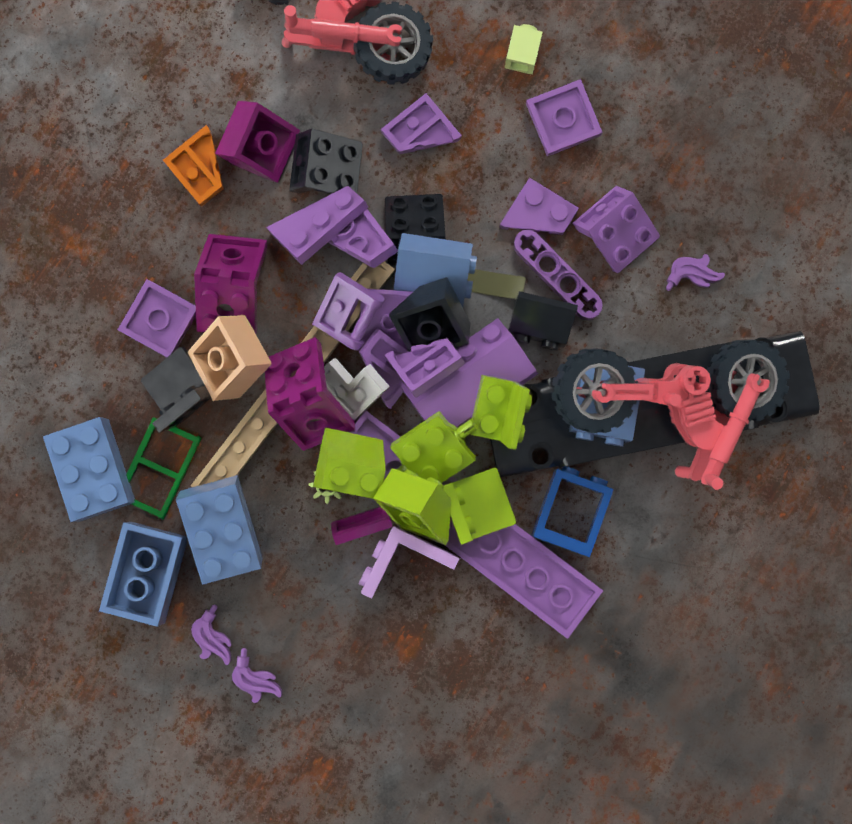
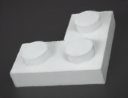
(354, 393)

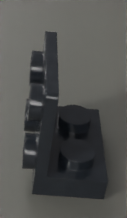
(325, 162)
(414, 215)
(175, 389)

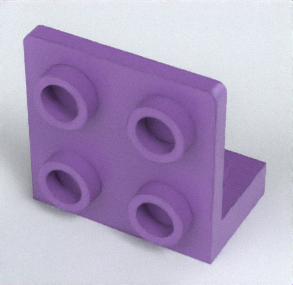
(618, 227)

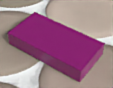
(360, 525)

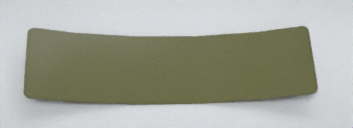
(496, 283)

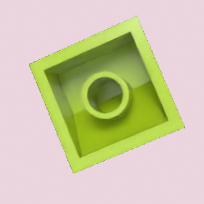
(350, 463)
(416, 504)

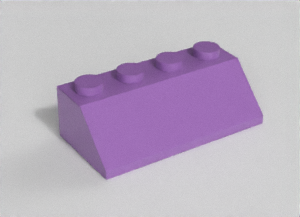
(489, 353)

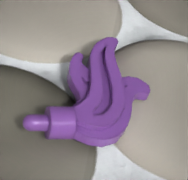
(694, 270)
(209, 639)
(254, 681)

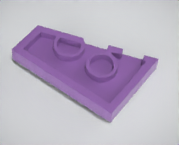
(318, 223)
(365, 240)

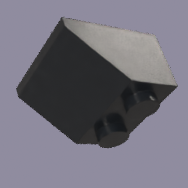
(431, 315)
(542, 320)

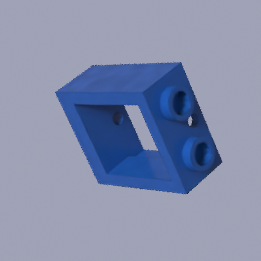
(595, 484)

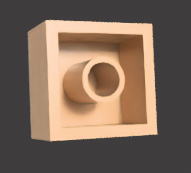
(229, 357)

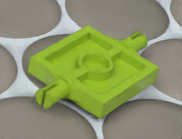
(435, 448)

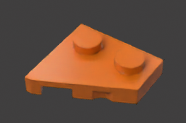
(197, 166)

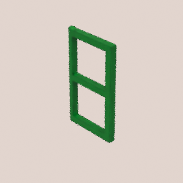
(177, 476)

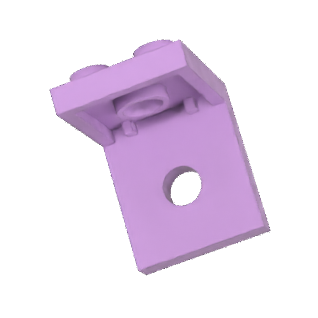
(386, 549)

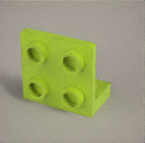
(501, 410)
(479, 505)

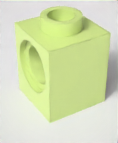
(523, 48)

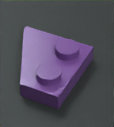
(420, 127)
(539, 210)
(374, 353)
(426, 364)

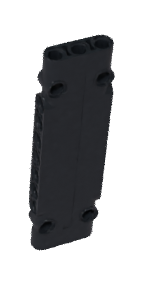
(653, 423)

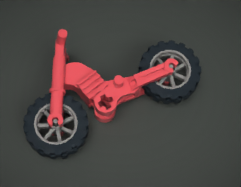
(368, 38)
(737, 396)

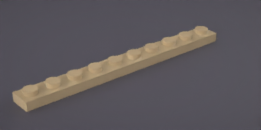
(257, 422)

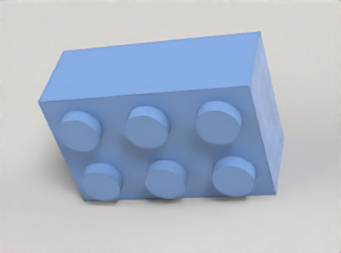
(89, 469)
(219, 529)
(143, 574)

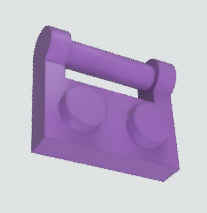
(339, 306)

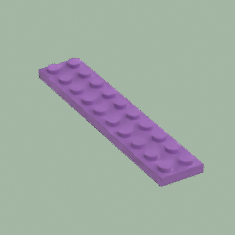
(511, 558)

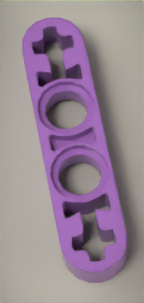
(560, 272)

